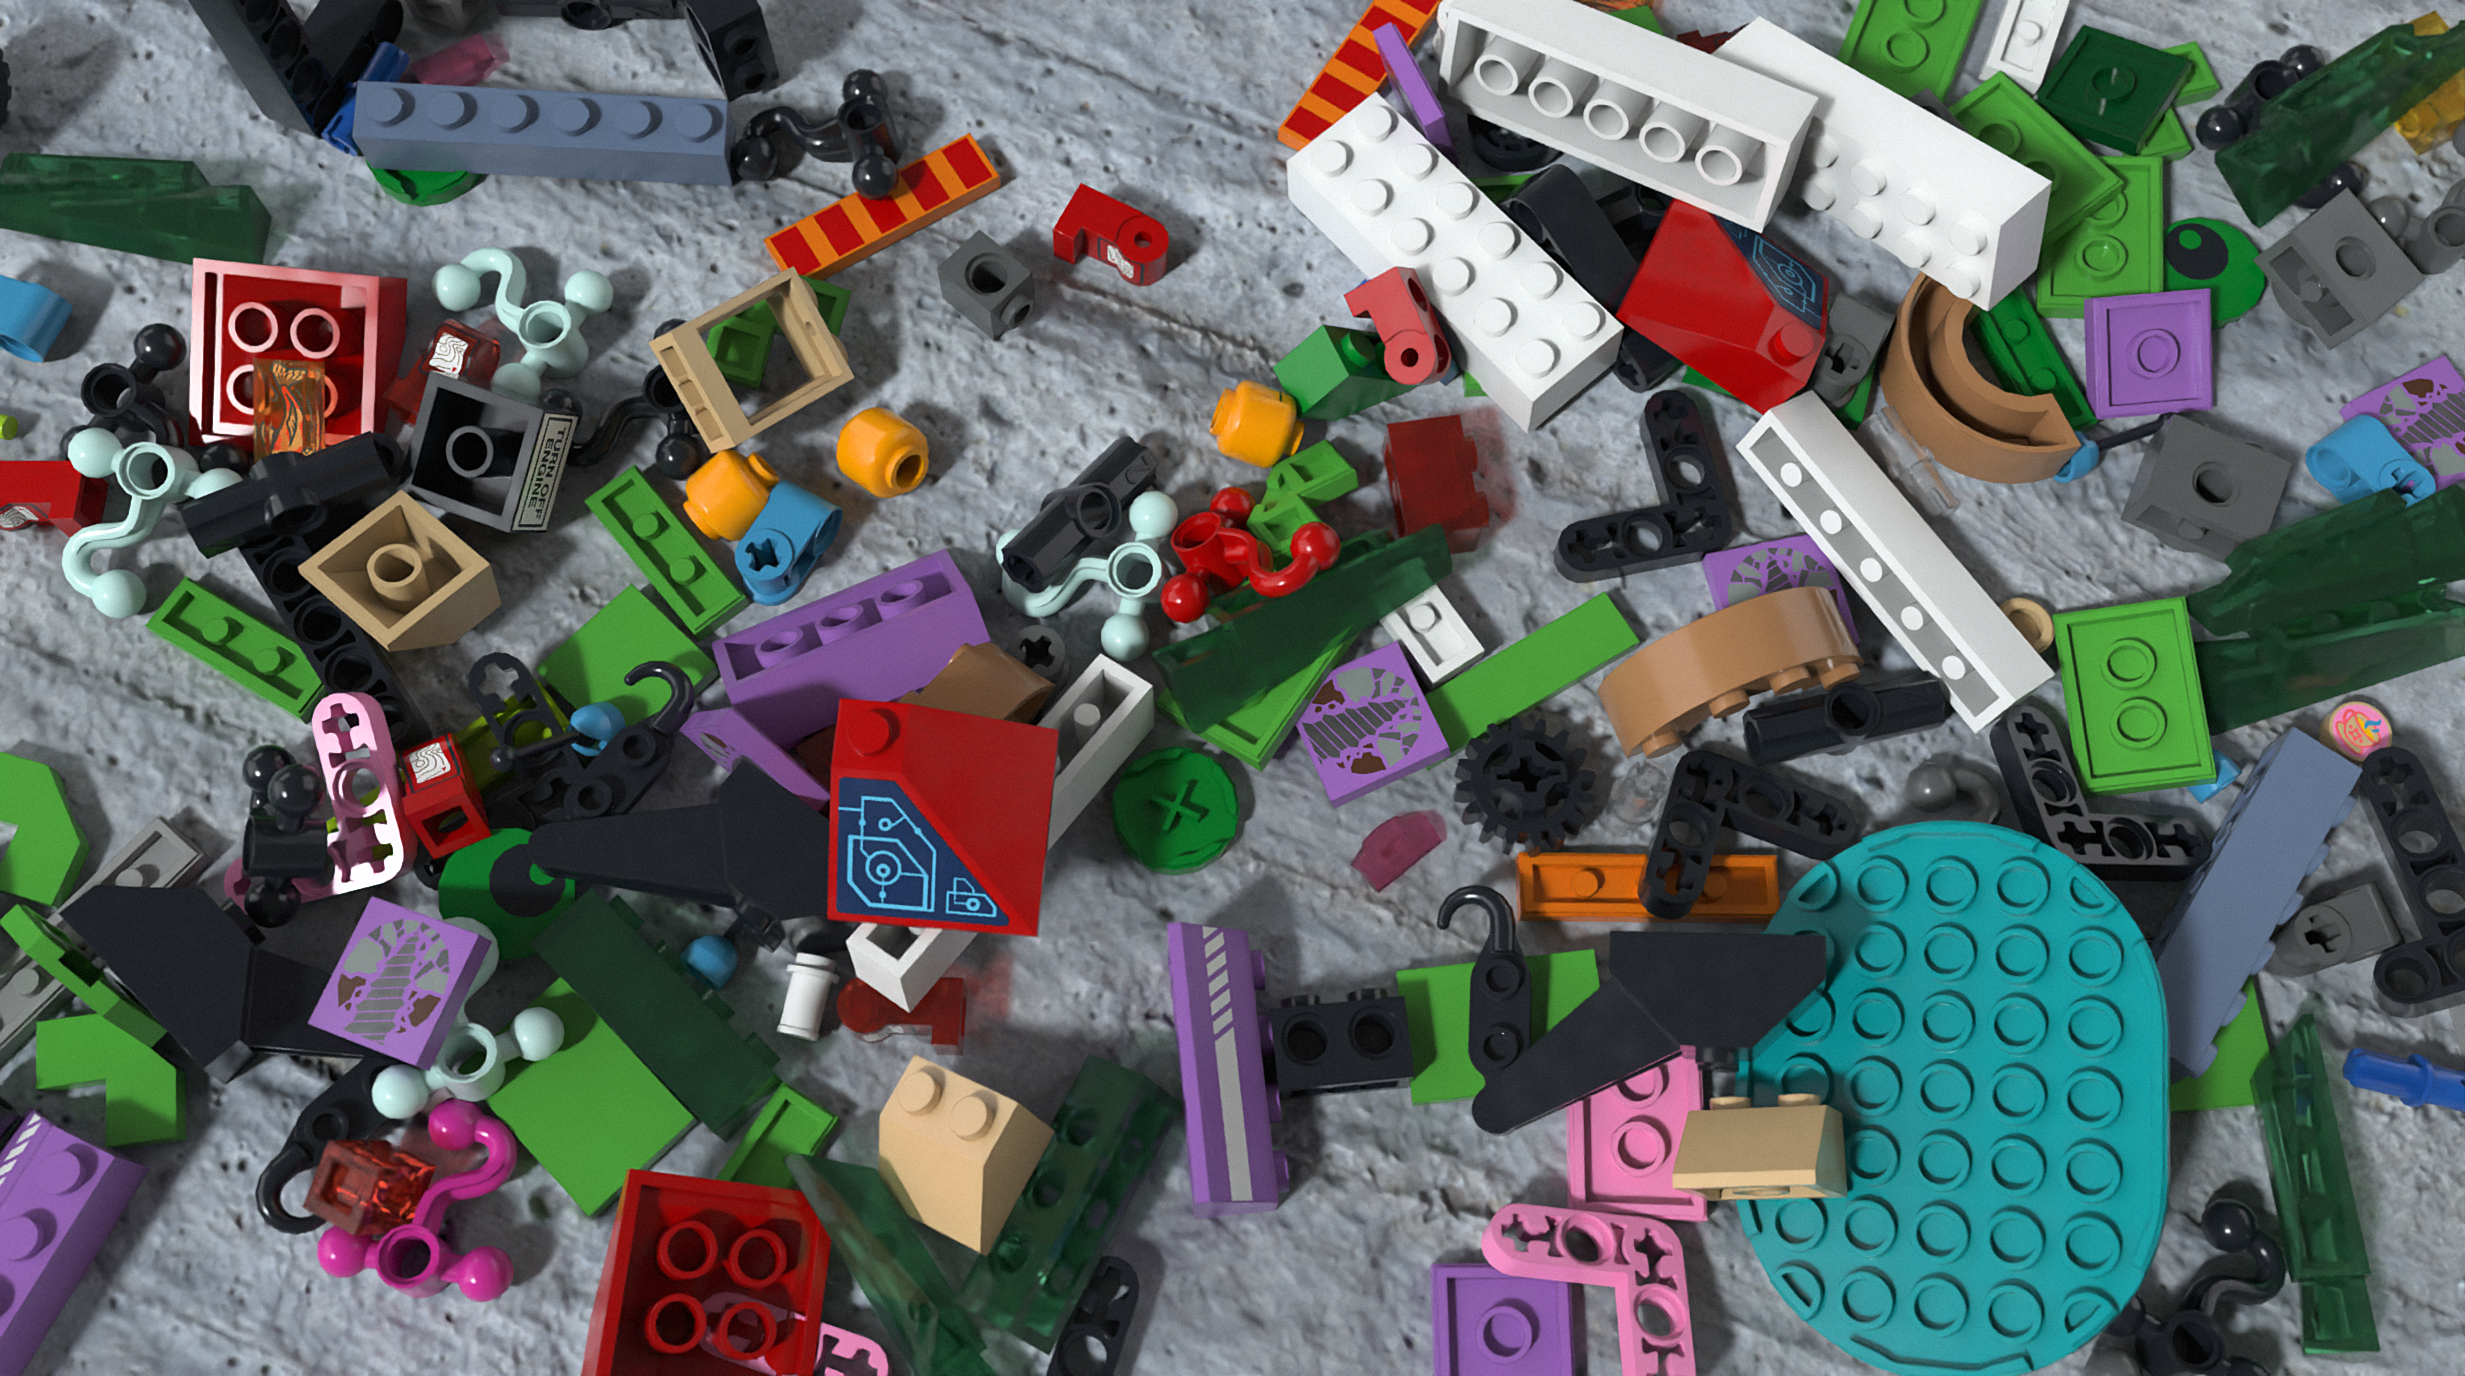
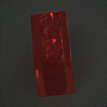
(1432, 480)

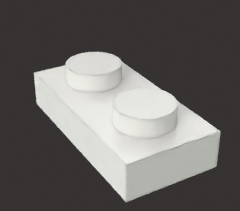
(2024, 41)
(1433, 637)

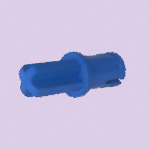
(384, 66)
(2409, 1078)

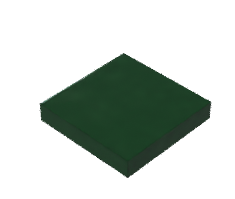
(2111, 89)

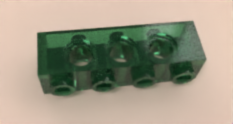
(1070, 1203)

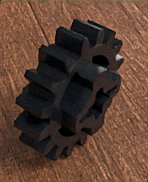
(1505, 806)

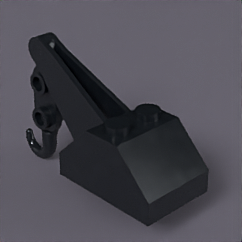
(746, 853)
(1667, 999)
(228, 1002)

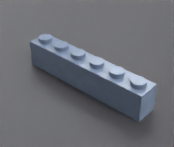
(544, 133)
(2245, 889)

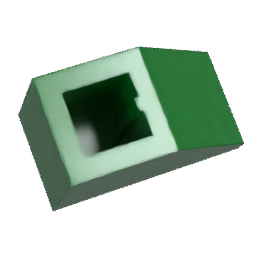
(1337, 373)

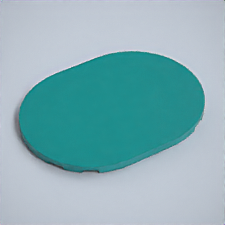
(1994, 1099)

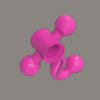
(482, 1272)

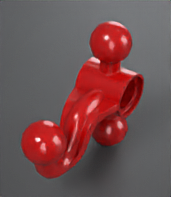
(1222, 553)

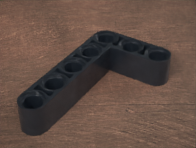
(299, 69)
(311, 614)

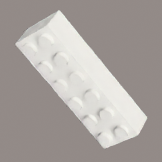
(1628, 102)
(1904, 172)
(1496, 294)

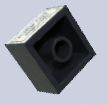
(487, 453)

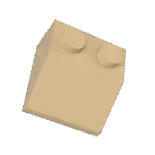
(405, 577)
(1762, 1151)
(957, 1152)

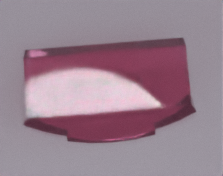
(455, 65)
(1394, 848)

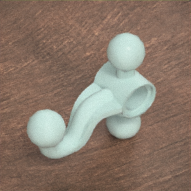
(586, 295)
(99, 454)
(1125, 633)
(533, 1035)

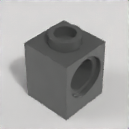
(982, 264)

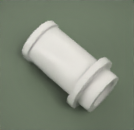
(807, 996)

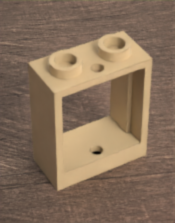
(703, 385)

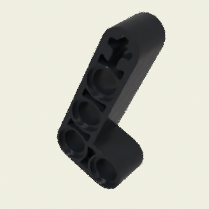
(1576, 234)
(2417, 877)

